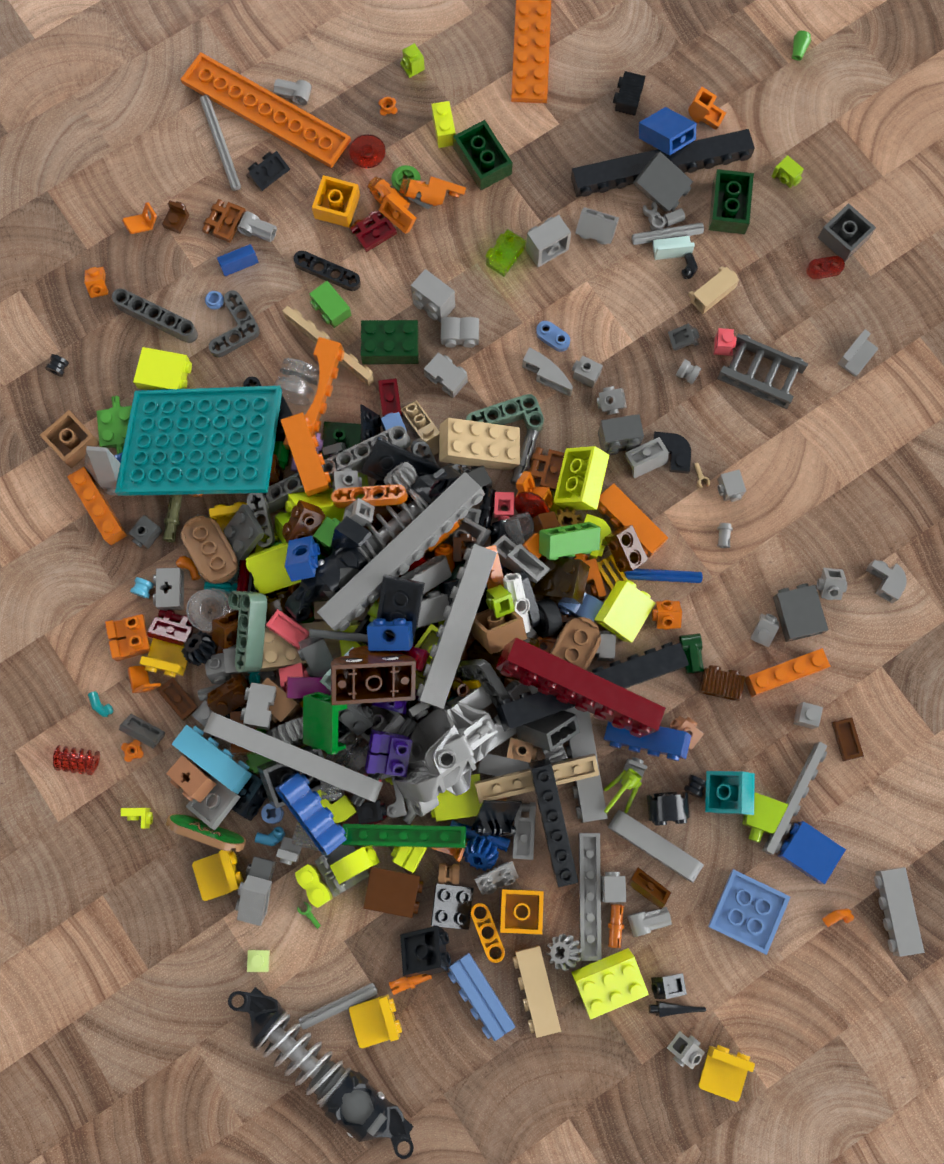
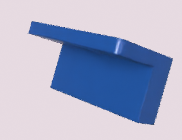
(237, 260)

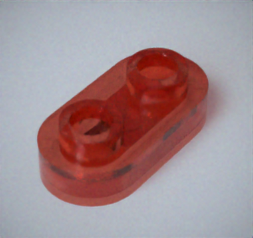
(827, 268)

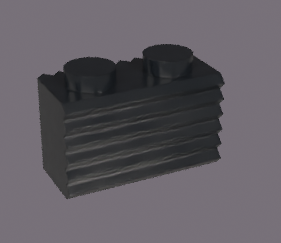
(629, 93)

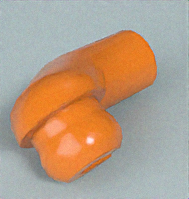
(187, 563)
(837, 915)

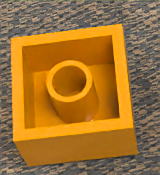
(336, 201)
(521, 911)

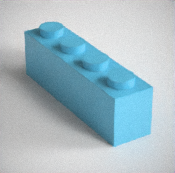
(212, 759)

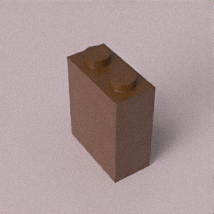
(393, 892)

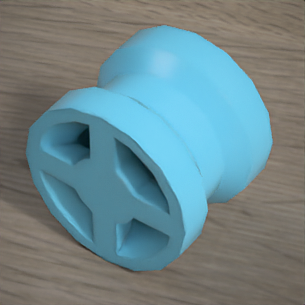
(142, 587)

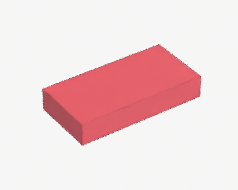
(287, 628)

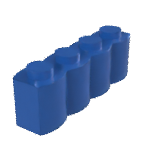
(311, 814)

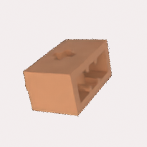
(191, 779)

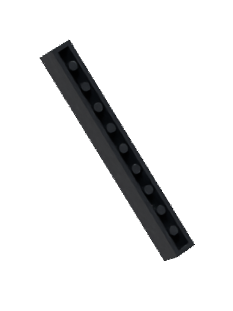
(692, 157)
(626, 674)

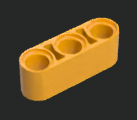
(493, 941)

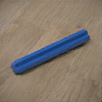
(665, 575)

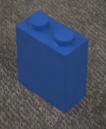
(667, 130)
(811, 852)

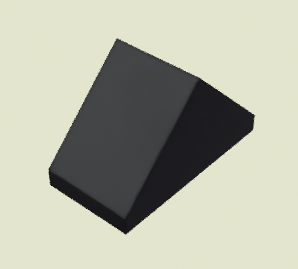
(349, 534)

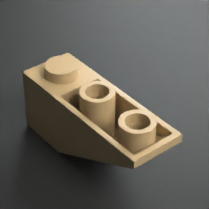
(422, 425)

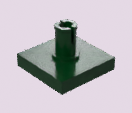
(341, 432)

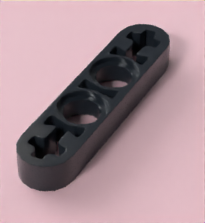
(328, 268)

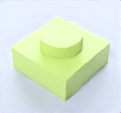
(258, 960)

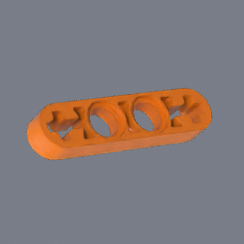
(345, 496)

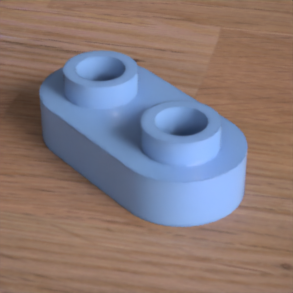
(551, 337)

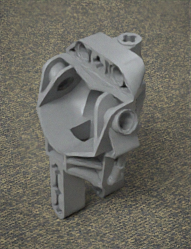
(448, 747)

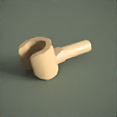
(701, 476)

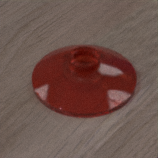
(367, 144)
(530, 503)

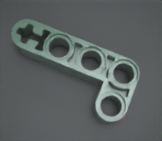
(504, 418)
(250, 630)

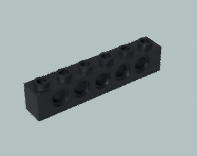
(553, 822)

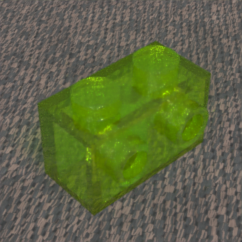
(505, 252)

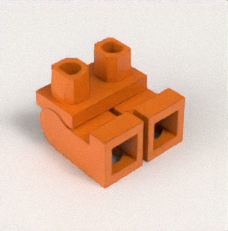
(127, 637)

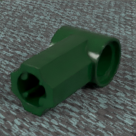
(692, 648)

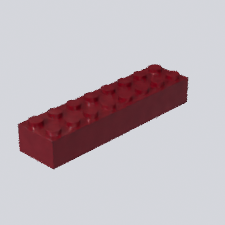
(580, 688)

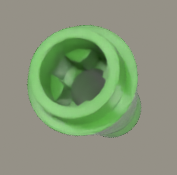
(800, 44)

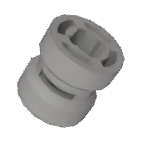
(688, 371)

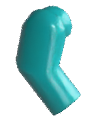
(97, 706)

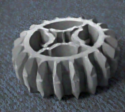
(289, 732)

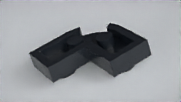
(679, 450)

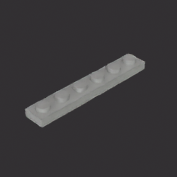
(799, 791)
(590, 896)

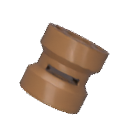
(454, 872)

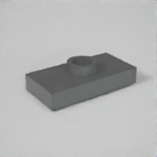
(142, 731)

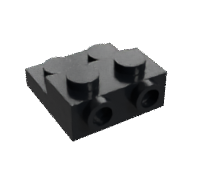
(424, 952)

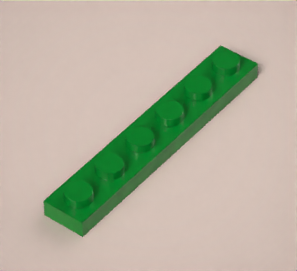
(405, 836)

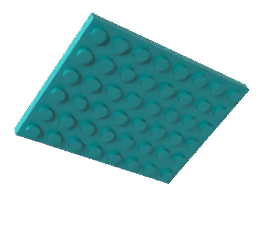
(200, 441)

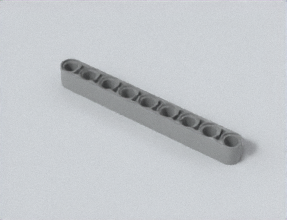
(336, 462)
(293, 757)

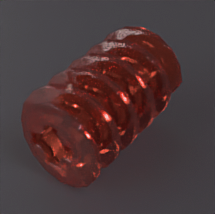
(75, 762)

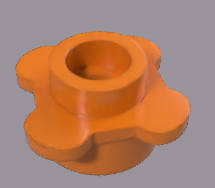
(388, 101)
(138, 753)

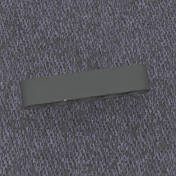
(149, 309)

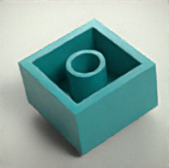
(730, 792)

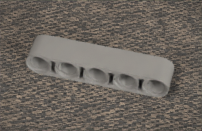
(655, 846)

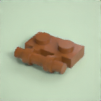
(228, 222)
(552, 468)

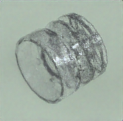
(297, 381)
(199, 609)
(353, 756)

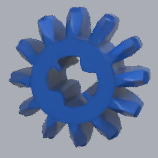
(481, 853)

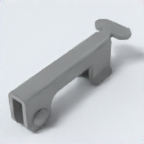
(398, 808)

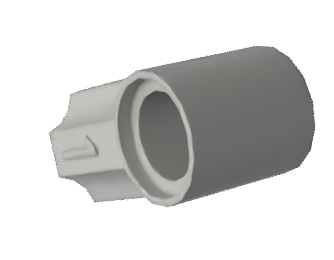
(298, 91)
(252, 225)
(643, 922)

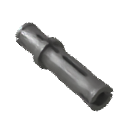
(525, 454)

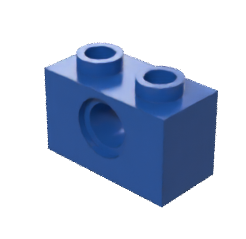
(302, 558)
(381, 642)

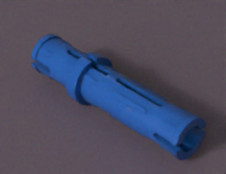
(501, 842)

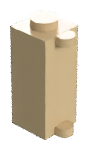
(714, 289)

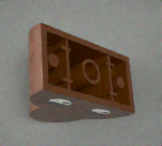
(372, 677)

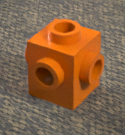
(667, 614)

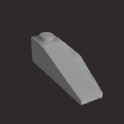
(102, 467)

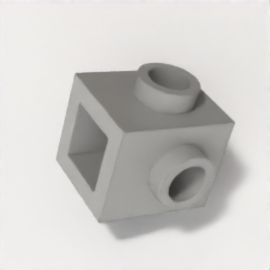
(618, 400)
(345, 479)
(832, 584)
(686, 1050)

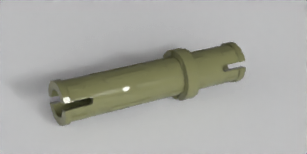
(172, 519)

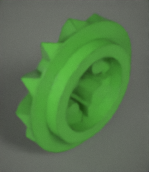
(408, 171)

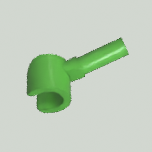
(308, 913)

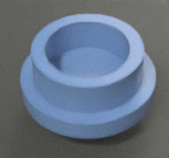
(214, 300)

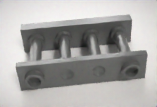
(762, 389)

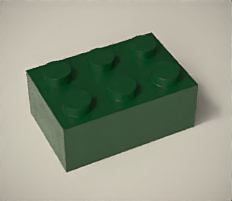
(482, 155)
(731, 201)
(389, 342)

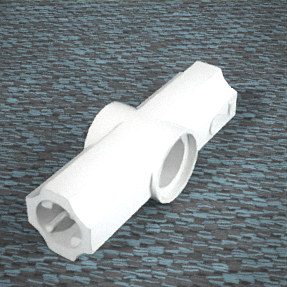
(514, 585)

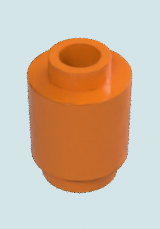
(447, 550)

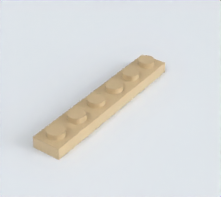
(309, 329)
(522, 781)

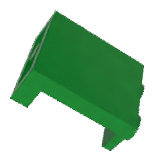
(321, 723)

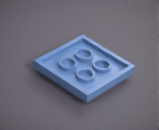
(749, 911)

